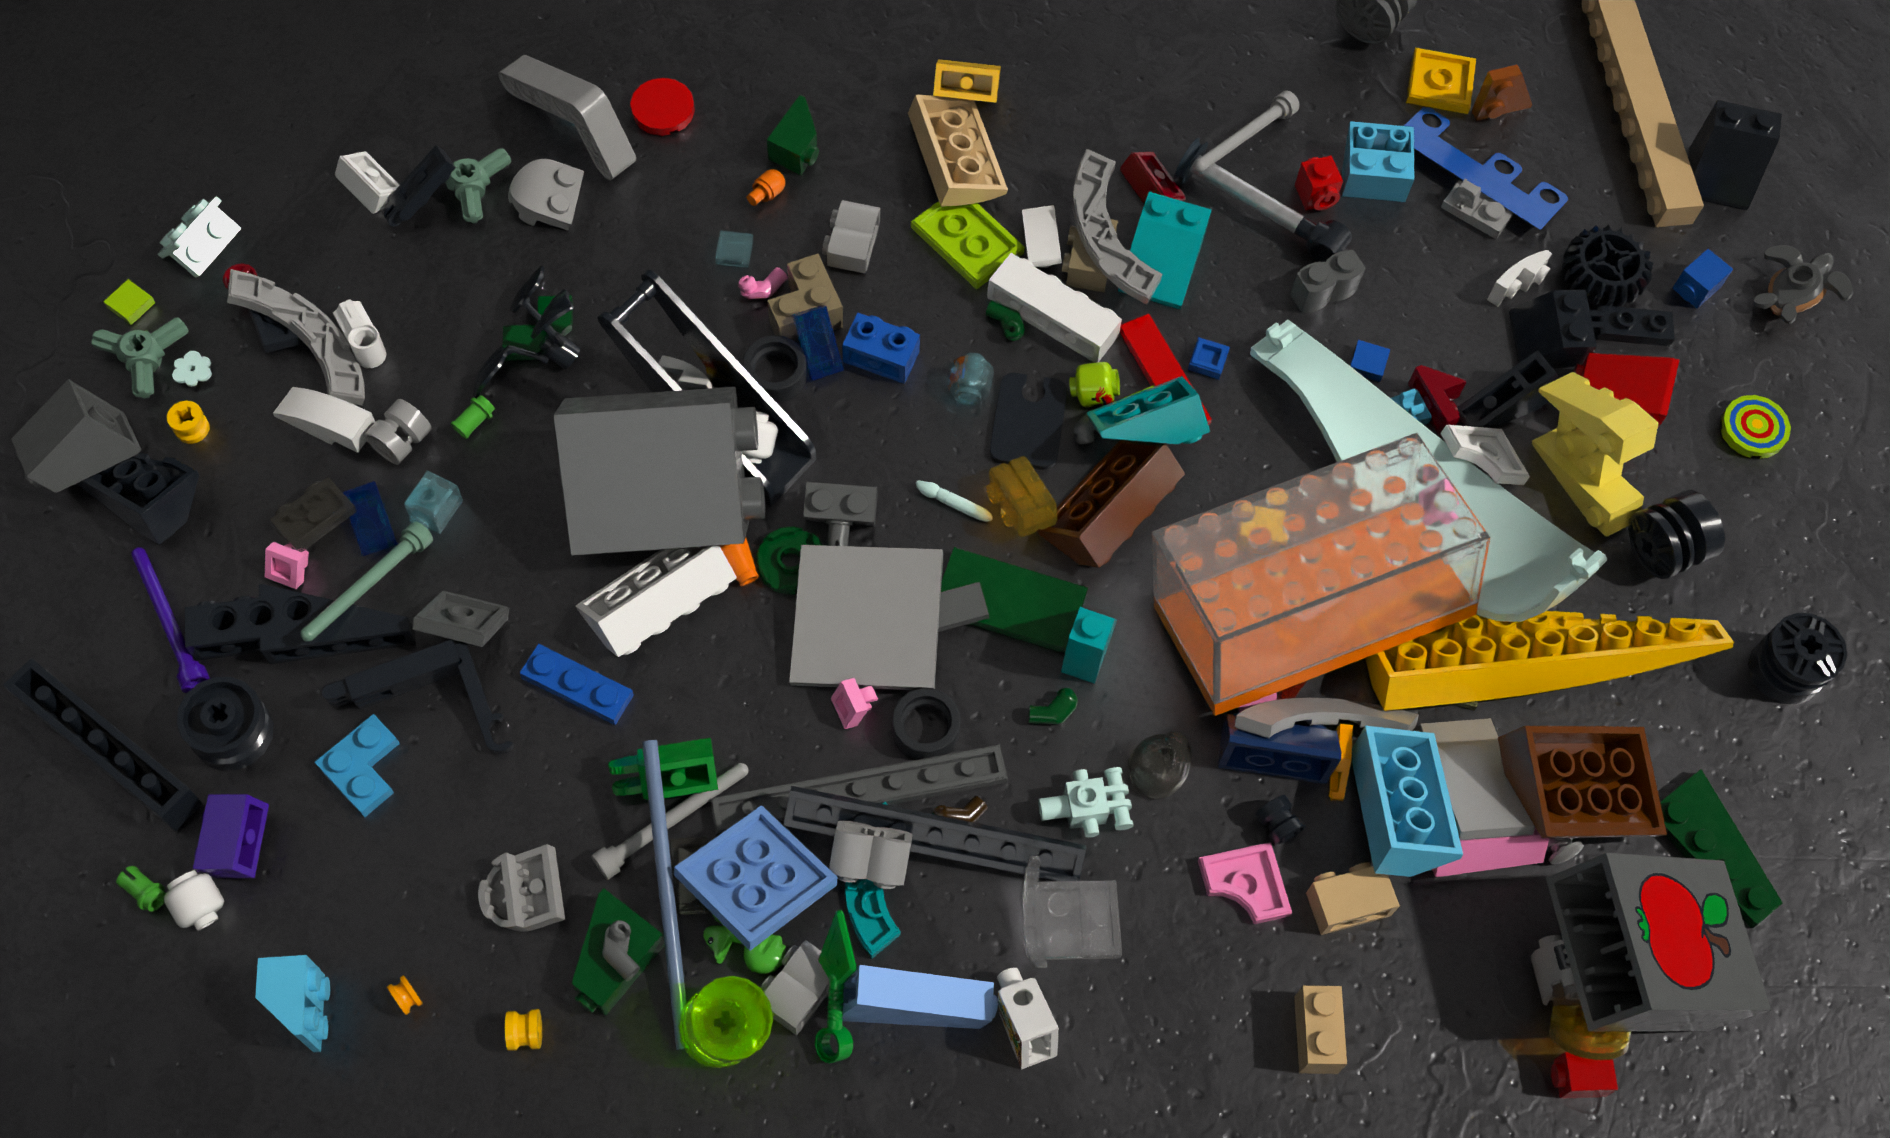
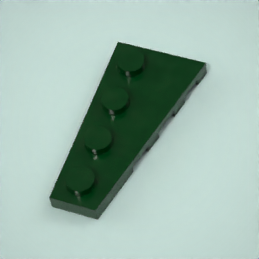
(1704, 830)

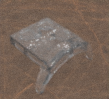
(1069, 919)

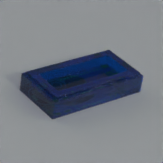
(818, 342)
(371, 519)

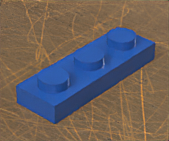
(576, 684)

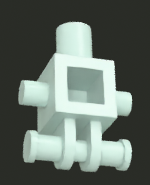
(1086, 802)

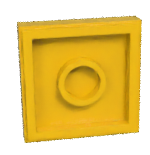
(1441, 80)

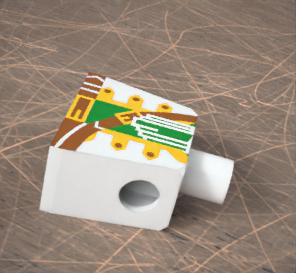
(1026, 1018)

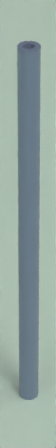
(665, 883)

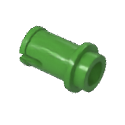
(473, 416)
(148, 894)

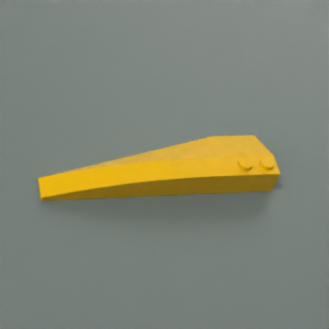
(1541, 654)

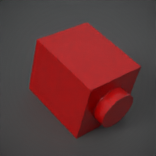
(1583, 1077)

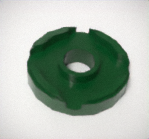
(773, 549)

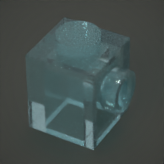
(433, 502)

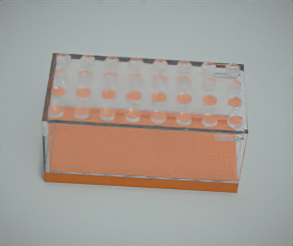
(1318, 572)

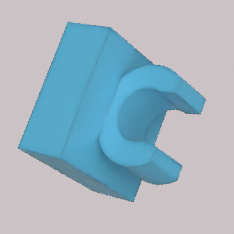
(1414, 405)

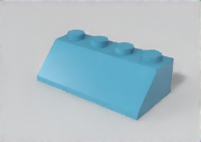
(1404, 801)

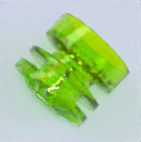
(741, 1007)

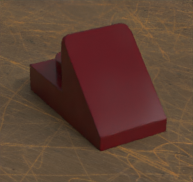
(1437, 392)

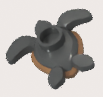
(1800, 283)

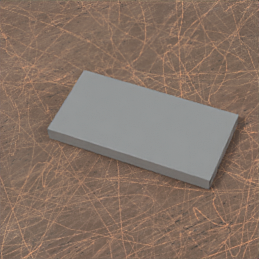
(1476, 780)

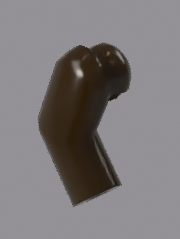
(970, 812)

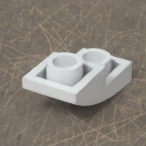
(1042, 236)
(1520, 276)

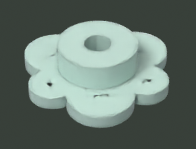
(192, 369)

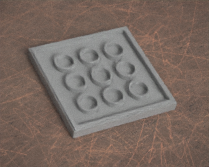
(867, 617)

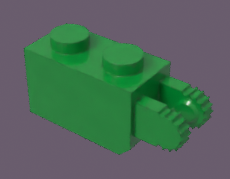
(684, 770)

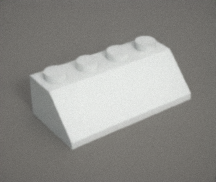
(654, 595)

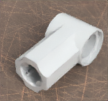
(360, 334)

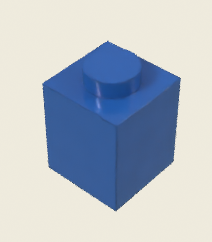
(1702, 278)

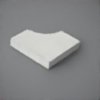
(1488, 450)

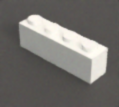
(1054, 307)

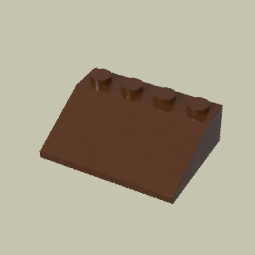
(1584, 780)

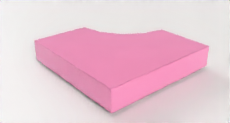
(1248, 878)

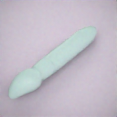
(953, 500)

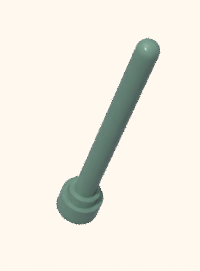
(413, 539)

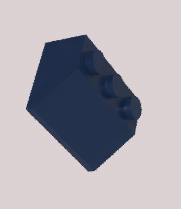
(1295, 753)

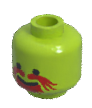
(1095, 384)

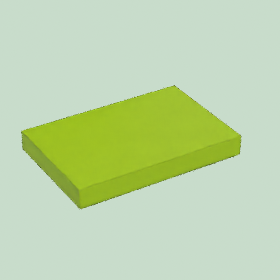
(967, 239)

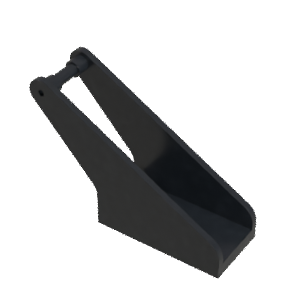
(792, 449)

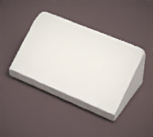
(366, 180)

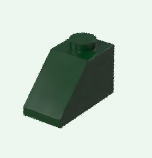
(794, 139)

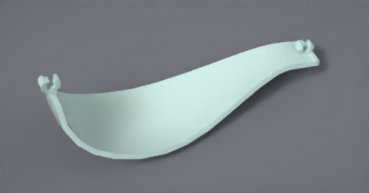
(1528, 557)

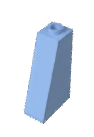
(917, 999)

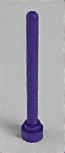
(189, 671)

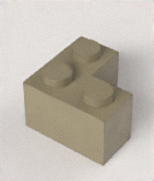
(809, 289)

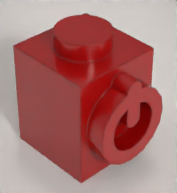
(1318, 183)

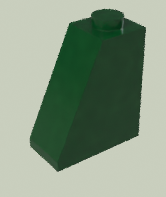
(594, 977)

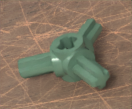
(470, 180)
(141, 351)

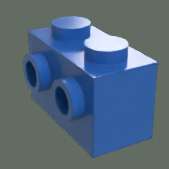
(881, 347)

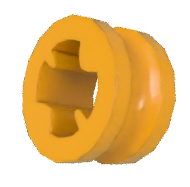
(404, 995)

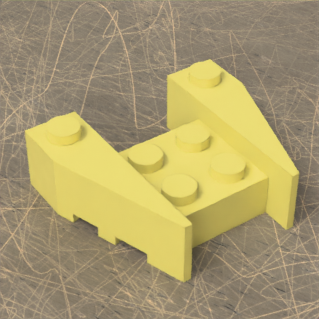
(1592, 445)

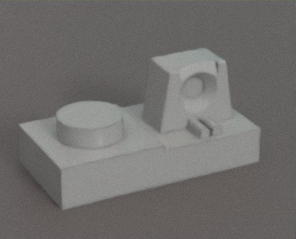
(1477, 208)

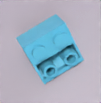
(1378, 161)
(295, 995)

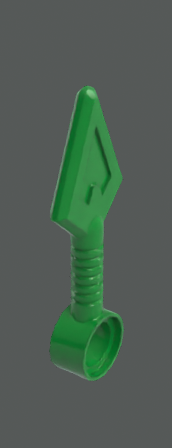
(839, 965)

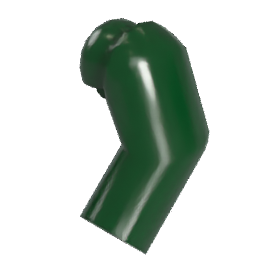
(1010, 319)
(1057, 711)

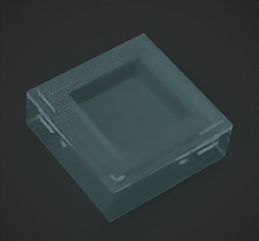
(734, 249)

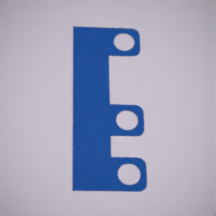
(1492, 182)

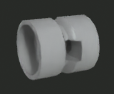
(395, 434)

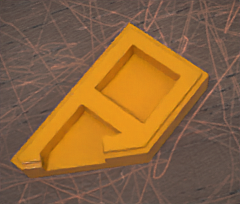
(1339, 778)

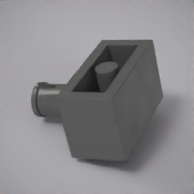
(840, 508)

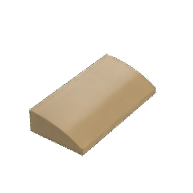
(956, 150)

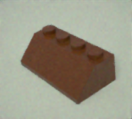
(1113, 501)

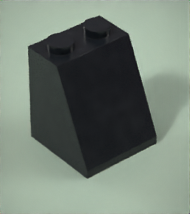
(1733, 153)

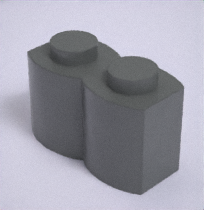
(1327, 281)

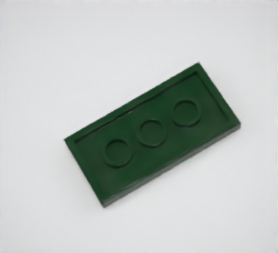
(1018, 599)

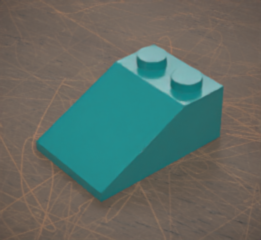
(1170, 242)
(1159, 415)

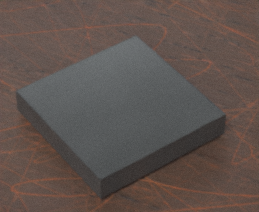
(461, 618)

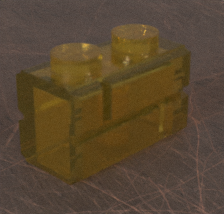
(1022, 497)

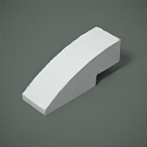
(325, 417)

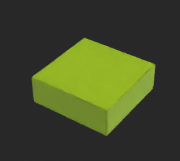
(129, 302)

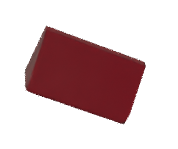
(1148, 175)

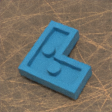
(351, 763)

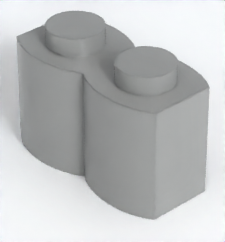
(852, 236)
(870, 854)
(797, 988)

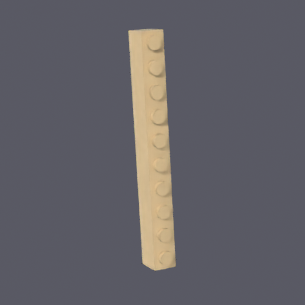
(1644, 112)

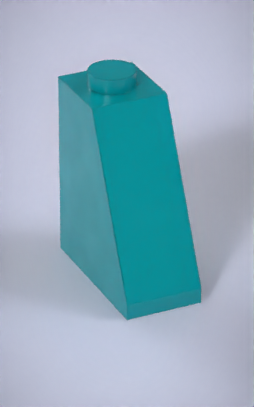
(1087, 644)

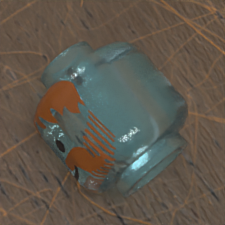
(970, 379)

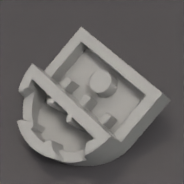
(546, 192)
(523, 890)

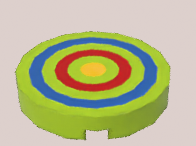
(1755, 426)

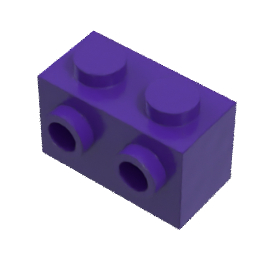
(231, 836)

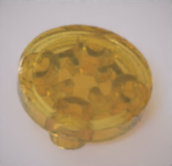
(1571, 1034)

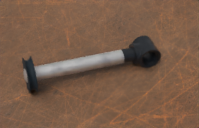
(1321, 238)

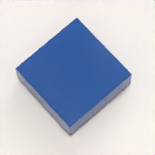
(1208, 358)
(1370, 360)

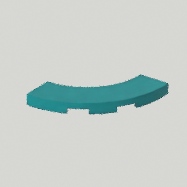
(870, 916)

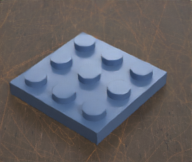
(755, 877)

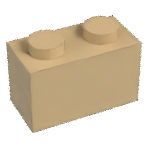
(1351, 898)
(1320, 1029)

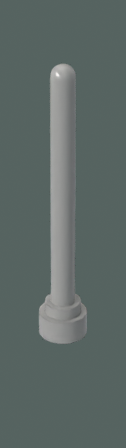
(1282, 107)
(612, 858)

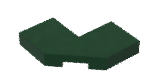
(520, 334)

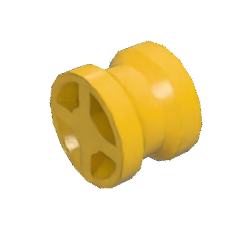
(188, 431)
(523, 1030)

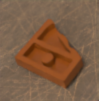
(1501, 93)

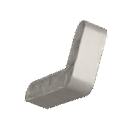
(576, 102)

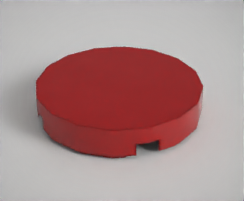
(662, 106)

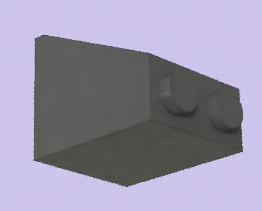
(73, 439)

